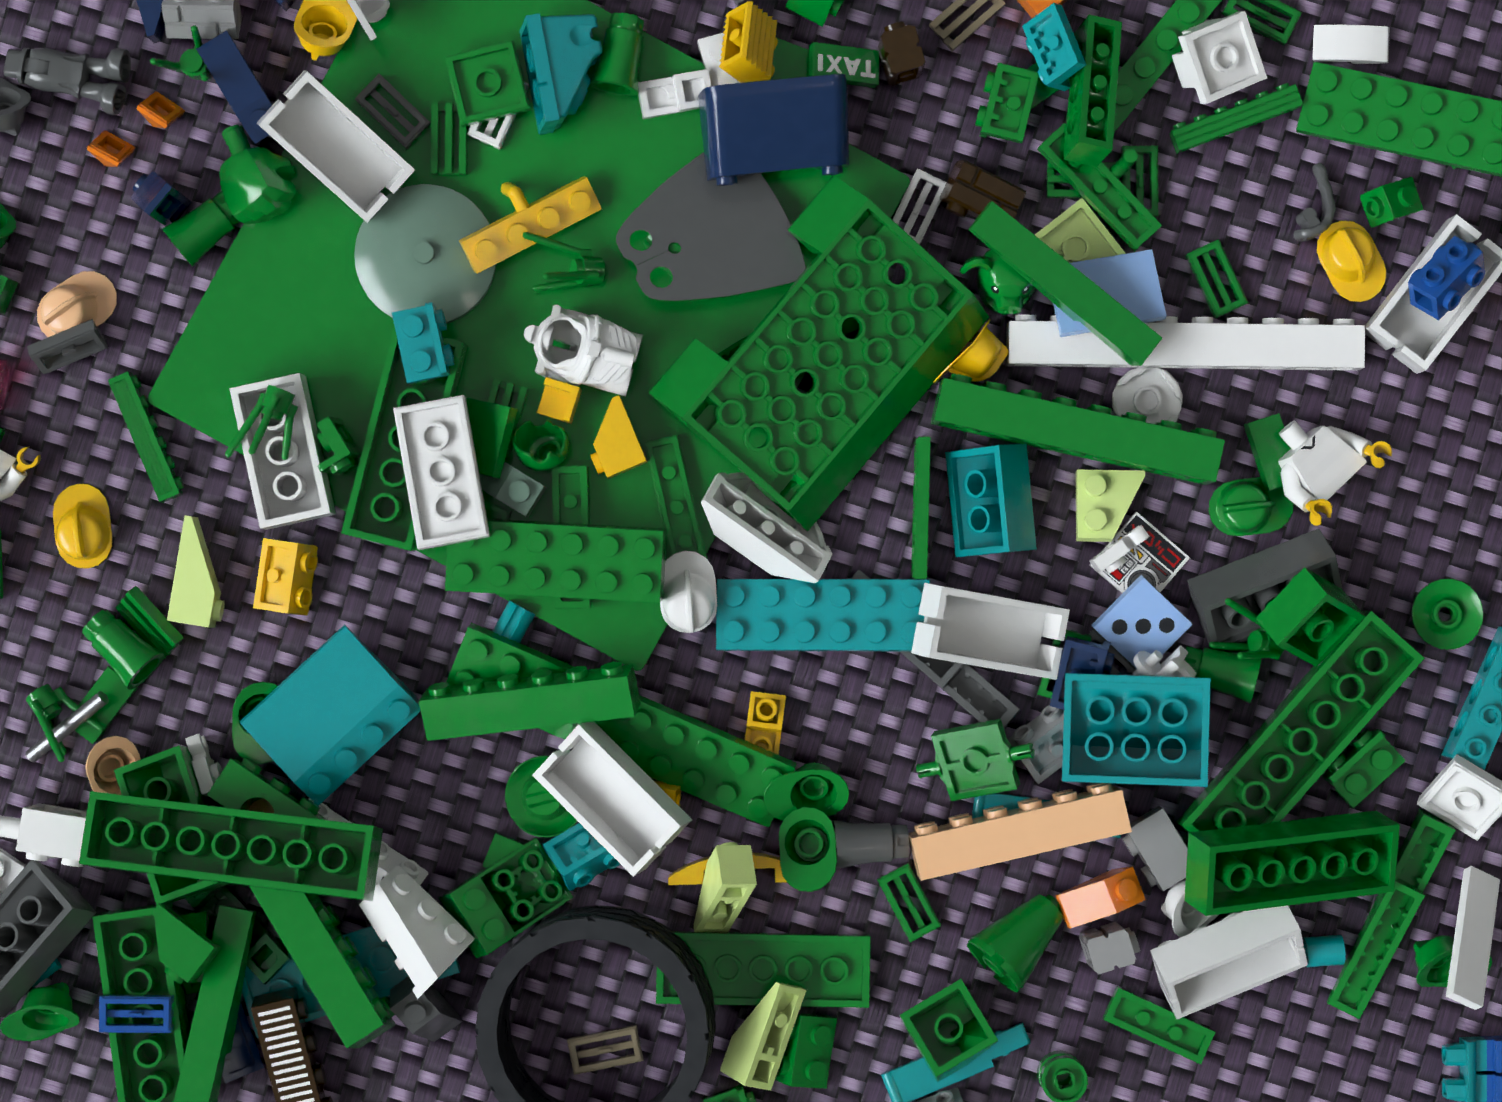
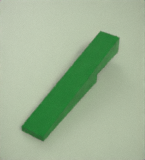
(1065, 285)
(1391, 914)
(216, 1008)

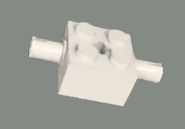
(47, 832)

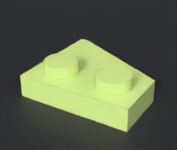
(1103, 501)

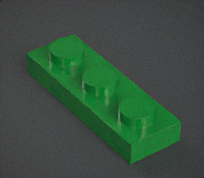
(1158, 1025)

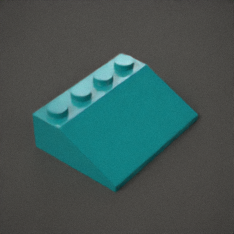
(331, 715)
(1136, 730)

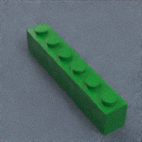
(530, 701)

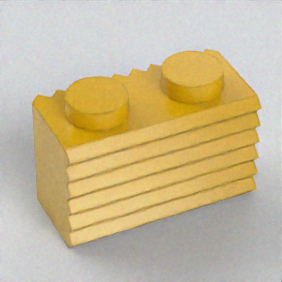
(749, 44)

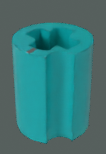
(514, 622)
(1324, 950)

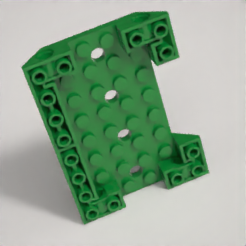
(858, 383)

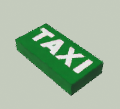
(858, 64)

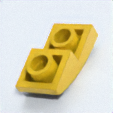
(765, 720)

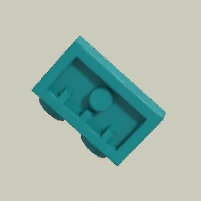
(1054, 47)
(422, 343)
(578, 856)

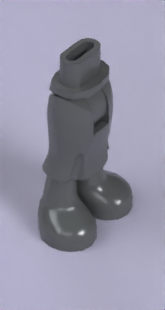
(70, 74)

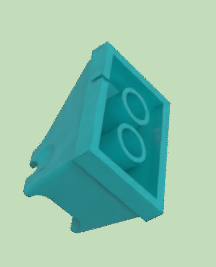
(557, 63)

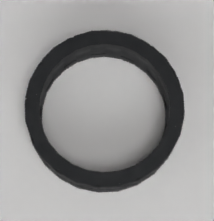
(614, 924)

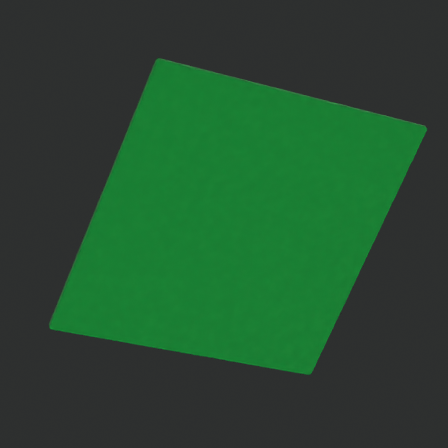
(295, 302)

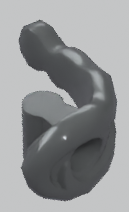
(1307, 219)

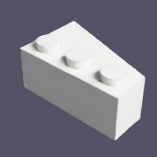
(416, 928)

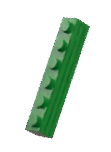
(1237, 118)
(145, 436)

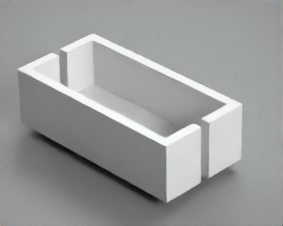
(335, 146)
(1411, 331)
(989, 631)
(612, 797)
(1228, 958)

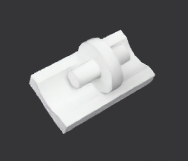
(1173, 666)

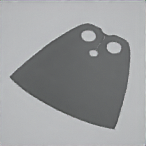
(728, 237)

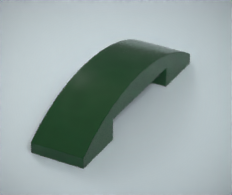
(265, 952)

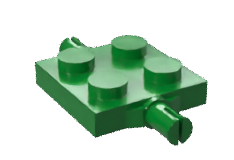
(975, 760)

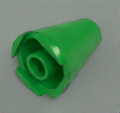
(1017, 940)

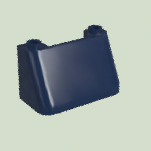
(775, 127)

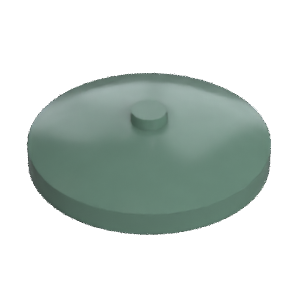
(415, 255)

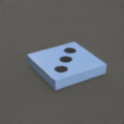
(1141, 621)

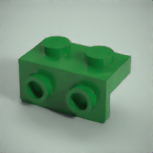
(808, 1052)

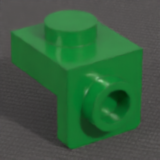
(1391, 202)

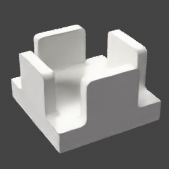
(1219, 57)

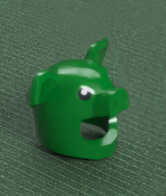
(999, 282)

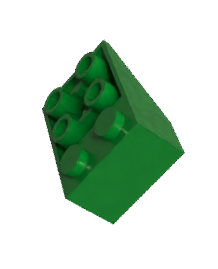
(498, 906)

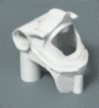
(598, 353)

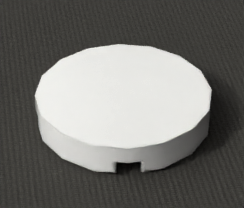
(1133, 396)

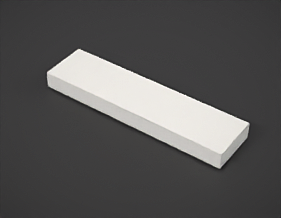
(1473, 938)

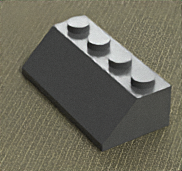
(1255, 583)
(36, 924)

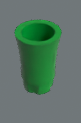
(620, 56)
(201, 228)
(122, 648)
(1226, 671)

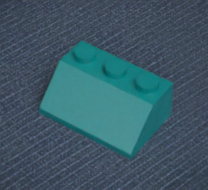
(991, 500)

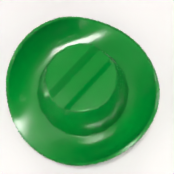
(532, 805)

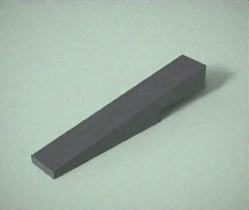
(964, 685)

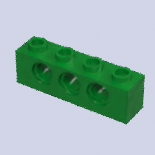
(1093, 92)

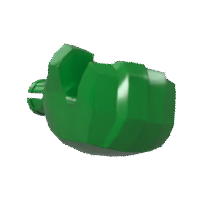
(254, 179)

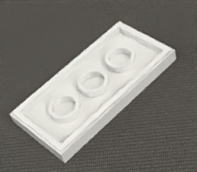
(441, 472)

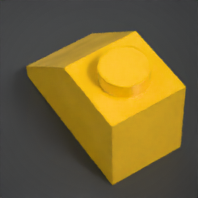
(616, 442)

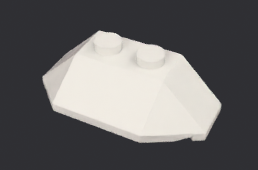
(762, 531)

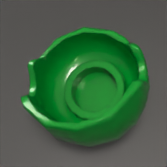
(540, 446)

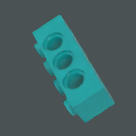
(1481, 715)

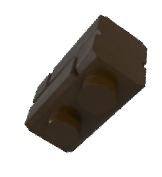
(900, 53)
(973, 188)

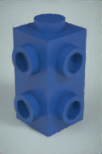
(1446, 277)

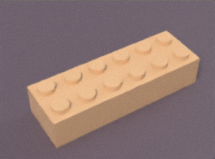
(1020, 831)

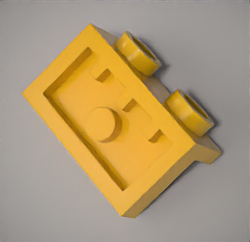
(285, 577)

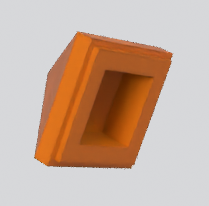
(159, 110)
(110, 149)

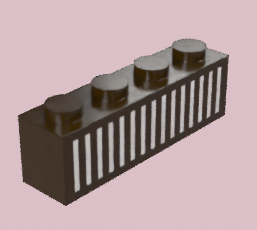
(289, 1047)

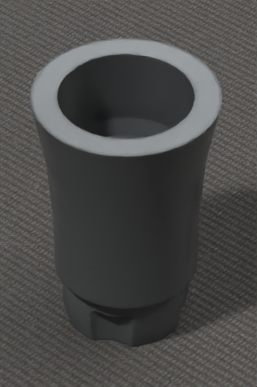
(869, 842)

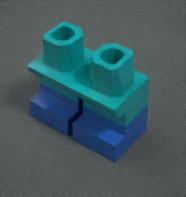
(1479, 1069)

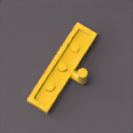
(540, 218)

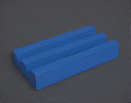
(167, 1013)

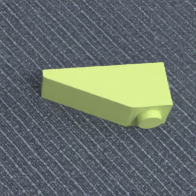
(195, 585)
(725, 887)
(762, 1038)

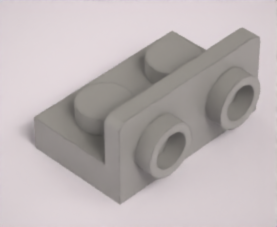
(1047, 739)

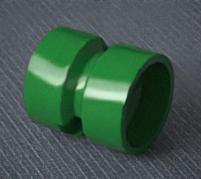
(1062, 1076)

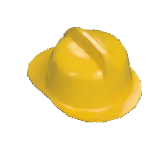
(324, 26)
(1351, 261)
(980, 358)
(82, 526)

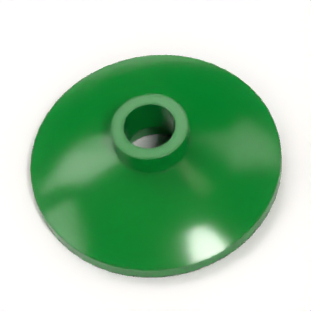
(1464, 610)

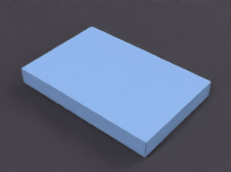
(1127, 279)

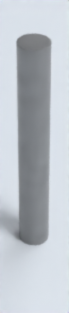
(68, 725)

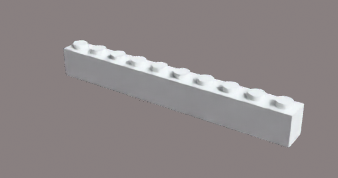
(1198, 345)

